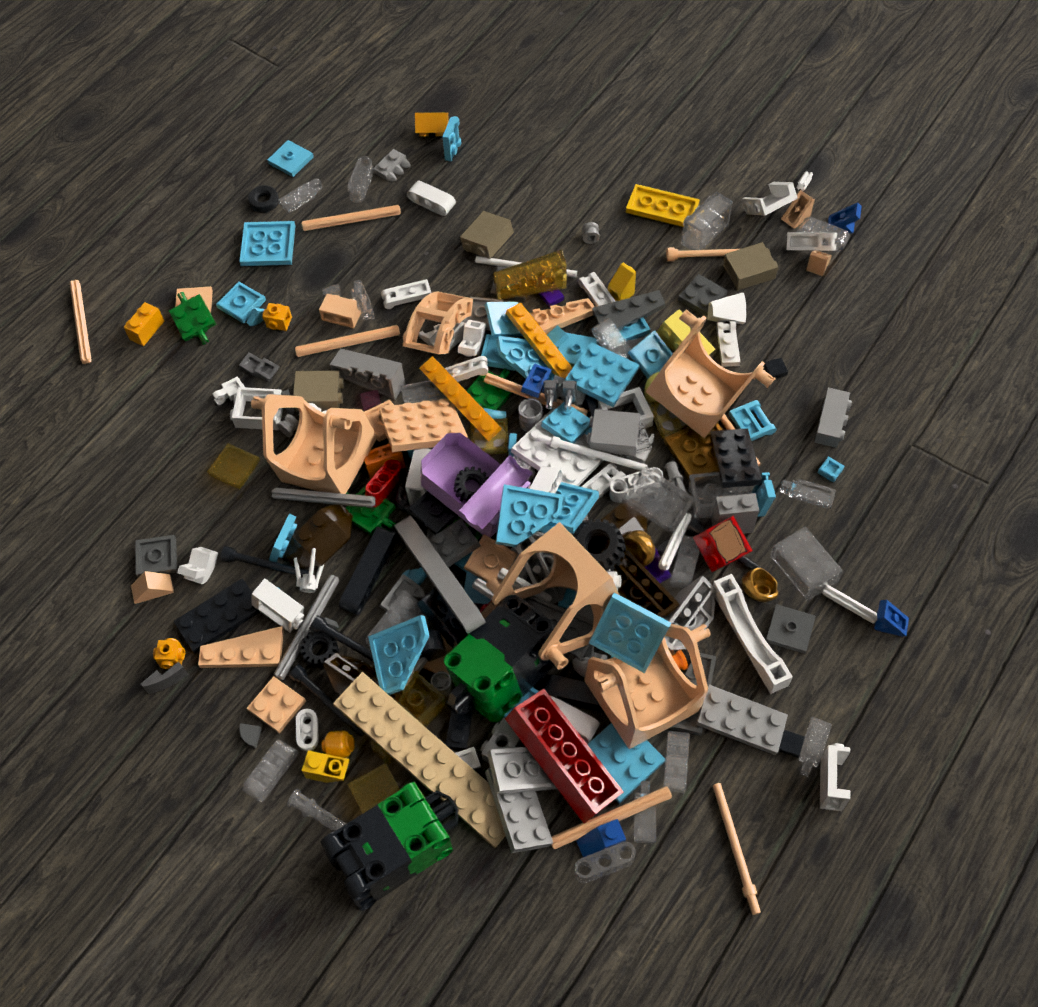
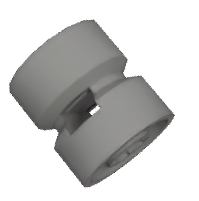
(529, 413)

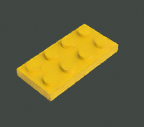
(661, 205)

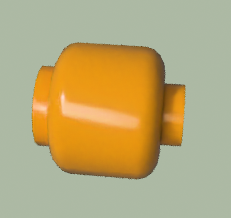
(338, 743)

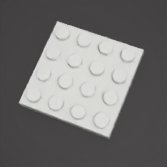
(574, 466)

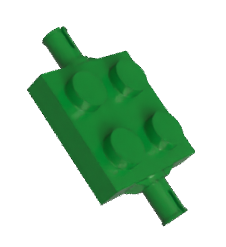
(192, 317)
(488, 395)
(370, 518)

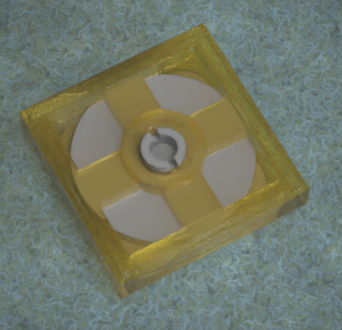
(665, 420)
(497, 444)

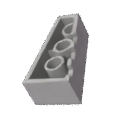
(370, 372)

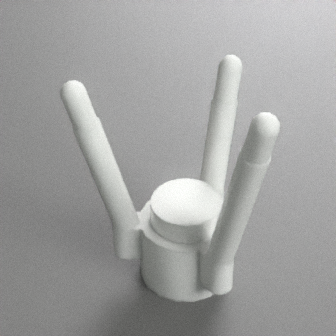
(309, 582)

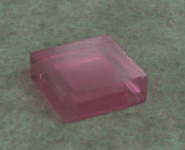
(370, 399)

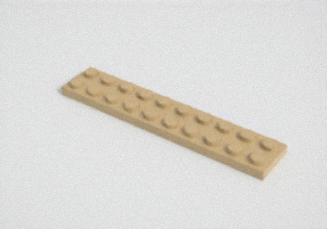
(422, 755)

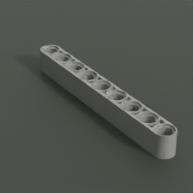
(440, 575)

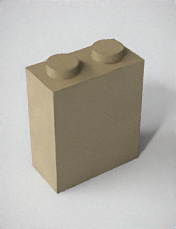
(486, 234)
(750, 266)
(319, 388)

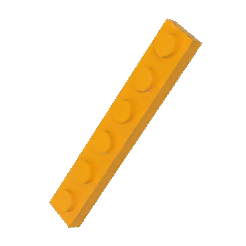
(539, 340)
(460, 398)

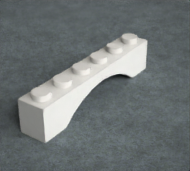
(765, 660)

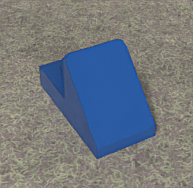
(846, 217)
(534, 382)
(891, 619)

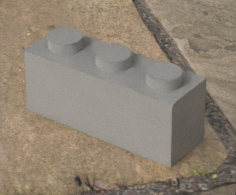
(833, 417)

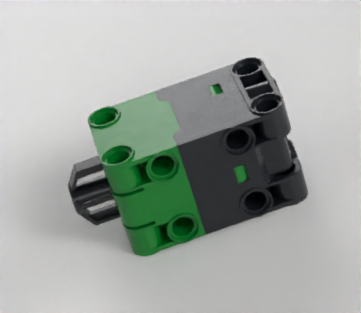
(499, 660)
(391, 843)

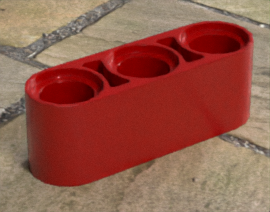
(384, 481)

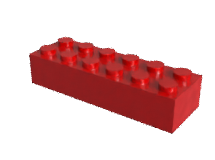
(563, 755)

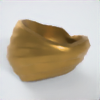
(640, 546)
(760, 585)

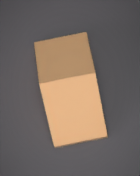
(798, 210)
(818, 262)
(151, 586)

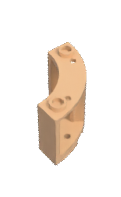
(441, 308)

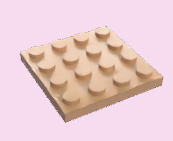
(419, 424)

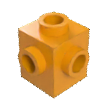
(277, 316)
(168, 653)

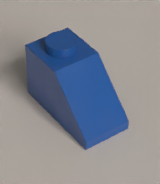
(601, 838)

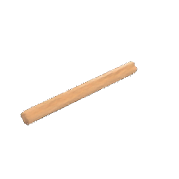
(351, 217)
(80, 322)
(345, 341)
(516, 389)
(618, 813)

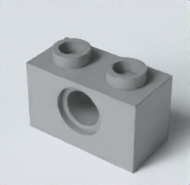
(500, 732)

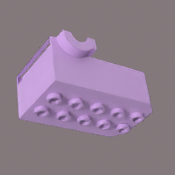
(456, 453)

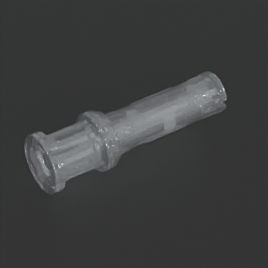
(310, 808)

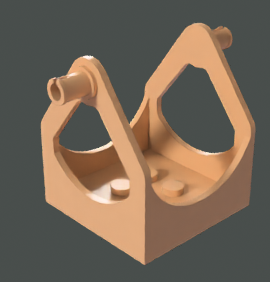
(697, 386)
(325, 446)
(571, 569)
(653, 700)

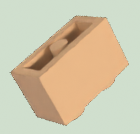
(340, 311)

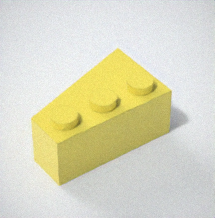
(675, 331)

